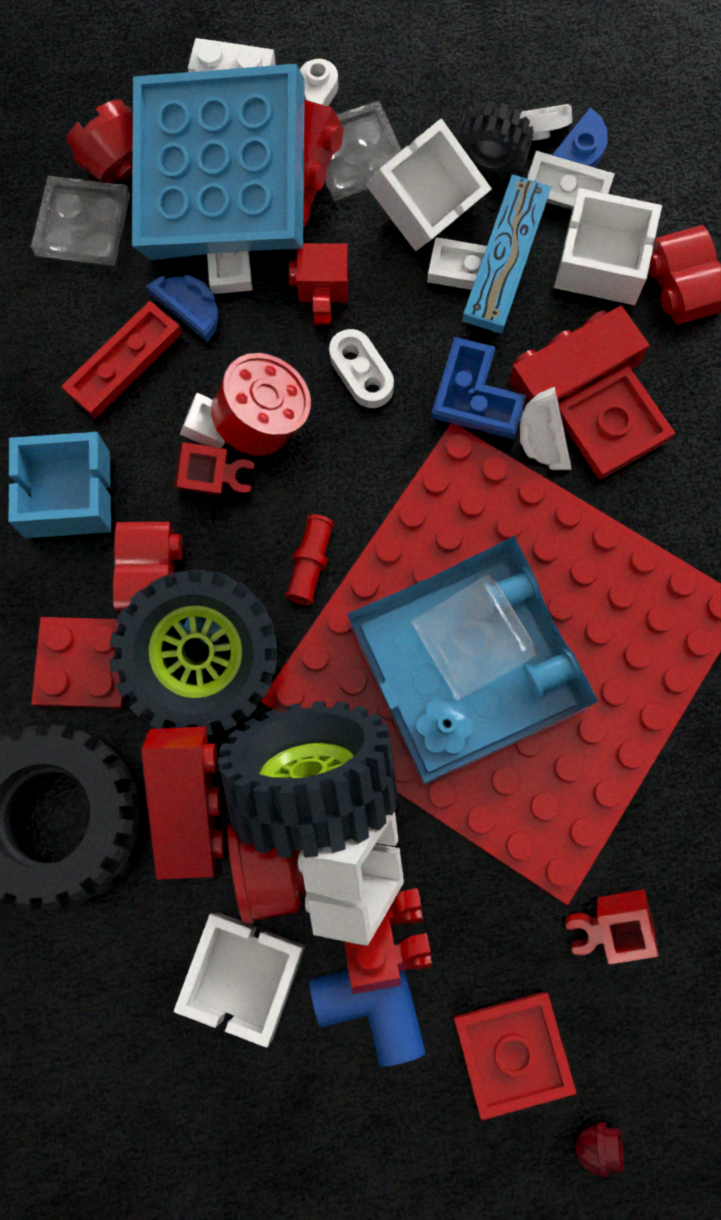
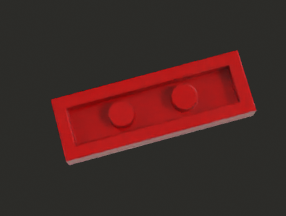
(122, 359)

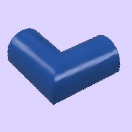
(467, 400)
(388, 1011)

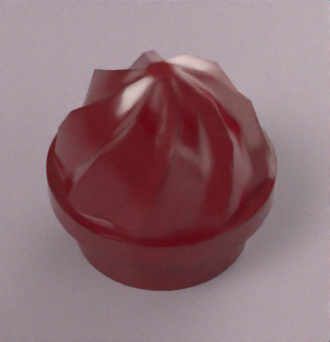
(601, 1150)

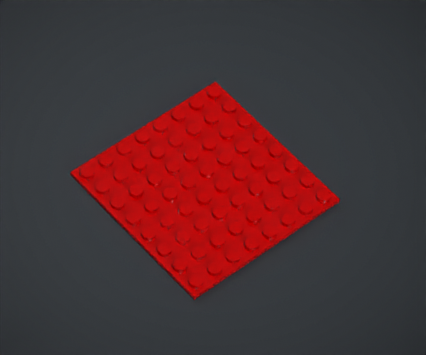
(623, 607)

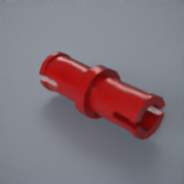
(309, 560)

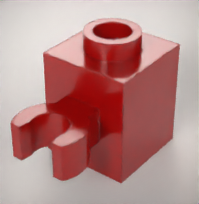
(321, 277)
(204, 470)
(621, 925)

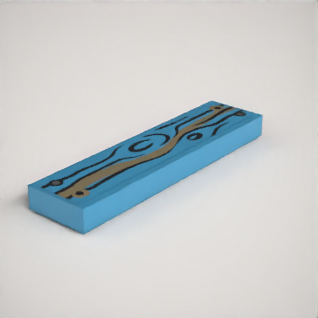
(506, 254)

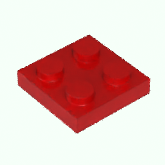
(614, 422)
(75, 665)
(514, 1055)

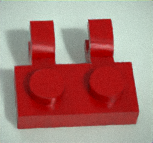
(379, 963)

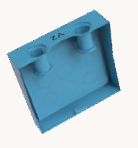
(218, 161)
(503, 711)

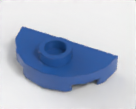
(586, 141)
(189, 301)

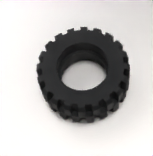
(111, 827)

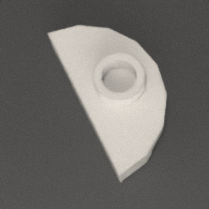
(548, 119)
(543, 431)

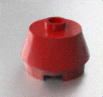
(105, 143)

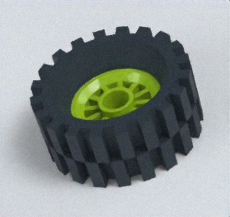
(172, 699)
(308, 778)

